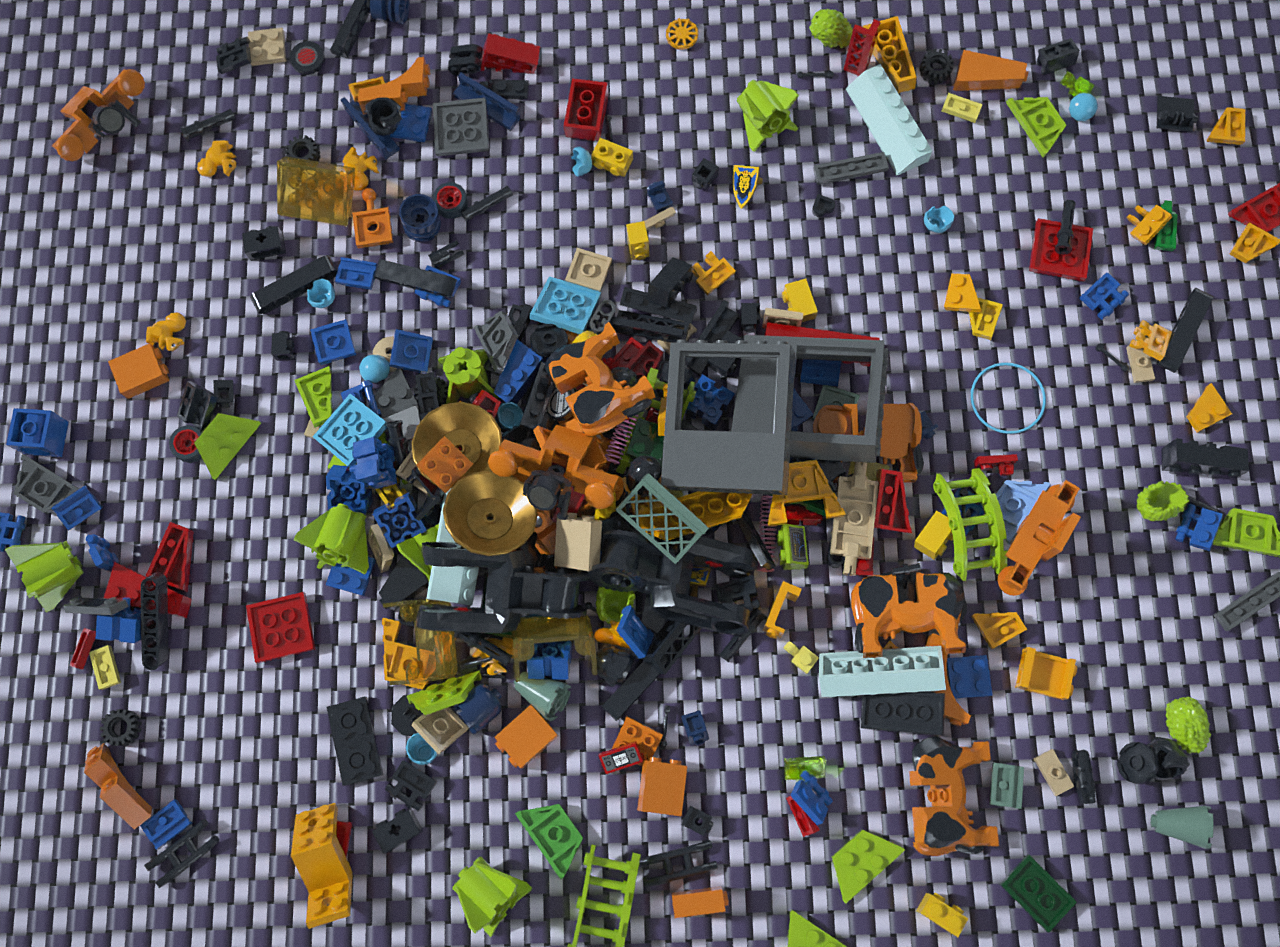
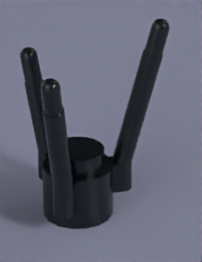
(472, 665)

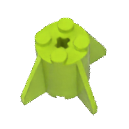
(766, 110)
(465, 373)
(337, 538)
(412, 549)
(47, 570)
(487, 895)

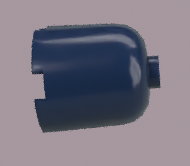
(479, 707)

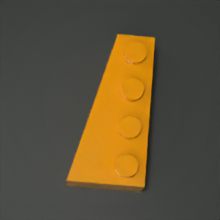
(893, 54)

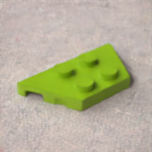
(1038, 120)
(223, 440)
(1249, 532)
(445, 694)
(862, 861)
(805, 934)

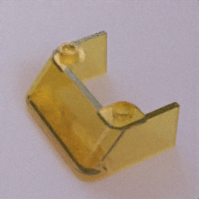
(547, 629)
(434, 648)

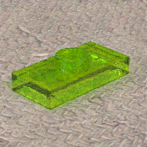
(795, 766)

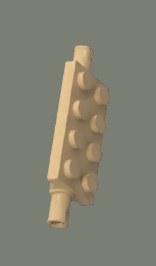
(854, 532)

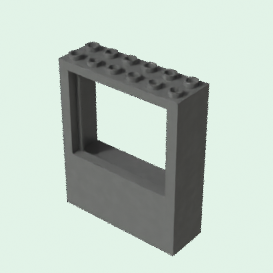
(757, 392)
(722, 458)

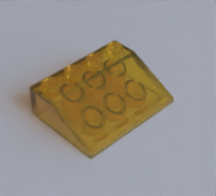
(314, 190)

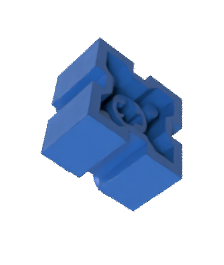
(709, 402)
(374, 463)
(347, 490)
(400, 519)
(120, 626)
(550, 660)

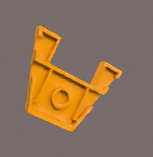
(805, 483)
(397, 655)

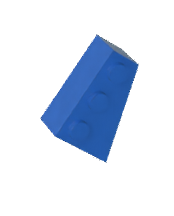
(518, 373)

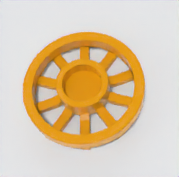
(682, 33)

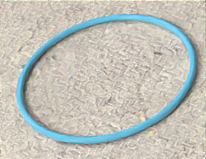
(998, 430)

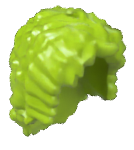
(831, 28)
(1161, 501)
(611, 603)
(1188, 724)

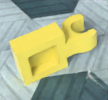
(803, 658)

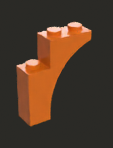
(410, 84)
(952, 709)
(115, 788)

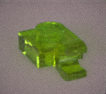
(1076, 86)

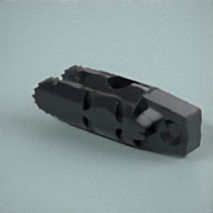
(1083, 776)

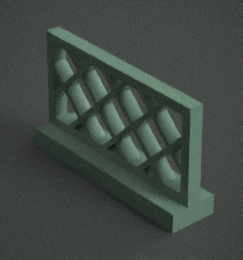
(674, 506)

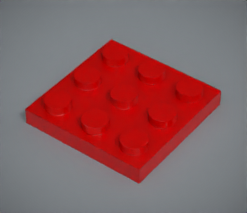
(1048, 262)
(280, 627)

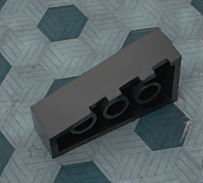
(1204, 459)

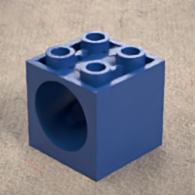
(37, 432)

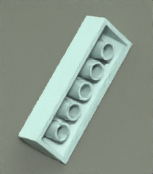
(889, 120)
(451, 583)
(893, 673)

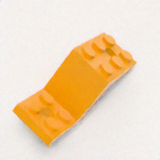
(322, 865)

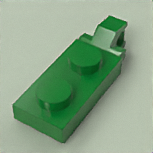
(1166, 237)

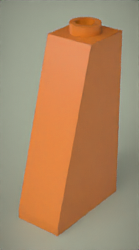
(988, 72)

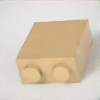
(578, 542)

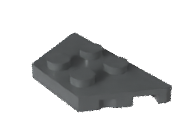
(497, 339)
(395, 395)
(41, 486)

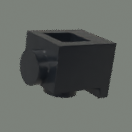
(705, 169)
(749, 316)
(282, 346)
(224, 386)
(689, 821)

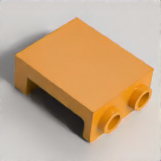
(785, 591)
(1046, 674)

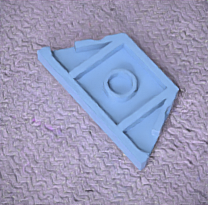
(1016, 502)

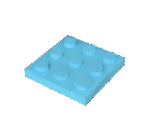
(565, 305)
(349, 424)

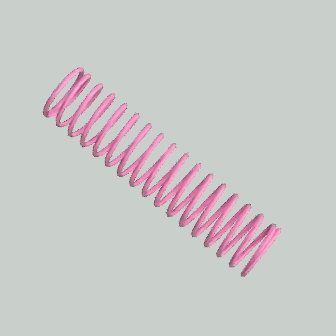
(615, 441)
(768, 529)

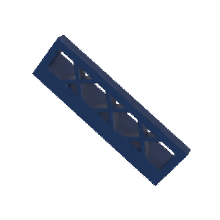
(498, 108)
(384, 144)

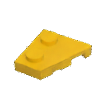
(984, 322)

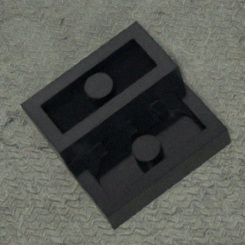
(197, 405)

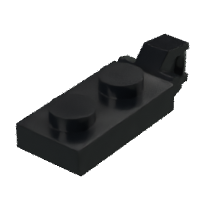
(508, 88)

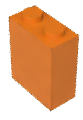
(139, 370)
(525, 737)
(662, 787)
(699, 902)

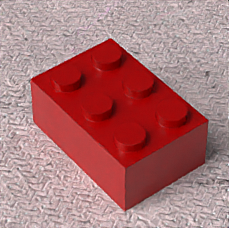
(586, 109)

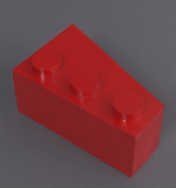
(509, 54)
(891, 502)
(174, 556)

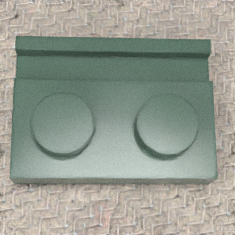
(1006, 785)

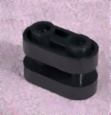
(465, 59)

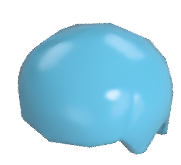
(1083, 106)
(583, 161)
(938, 219)
(321, 294)
(374, 368)
(508, 416)
(419, 750)

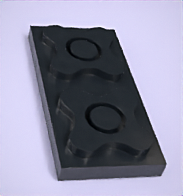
(904, 712)
(354, 741)

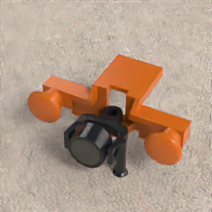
(107, 118)
(547, 480)

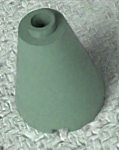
(544, 694)
(1185, 824)

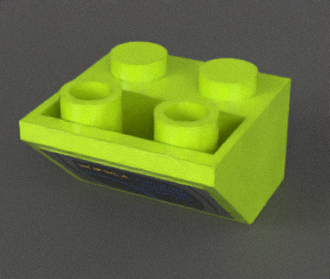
(793, 547)

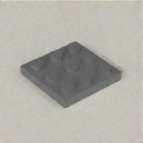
(461, 127)

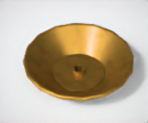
(464, 427)
(486, 496)

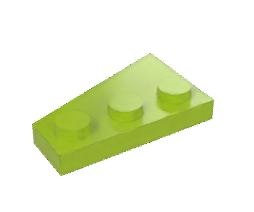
(317, 395)

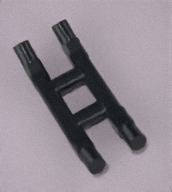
(170, 853)
(690, 870)

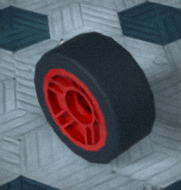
(458, 196)
(180, 440)

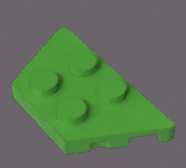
(553, 835)

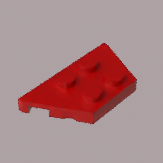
(1261, 210)

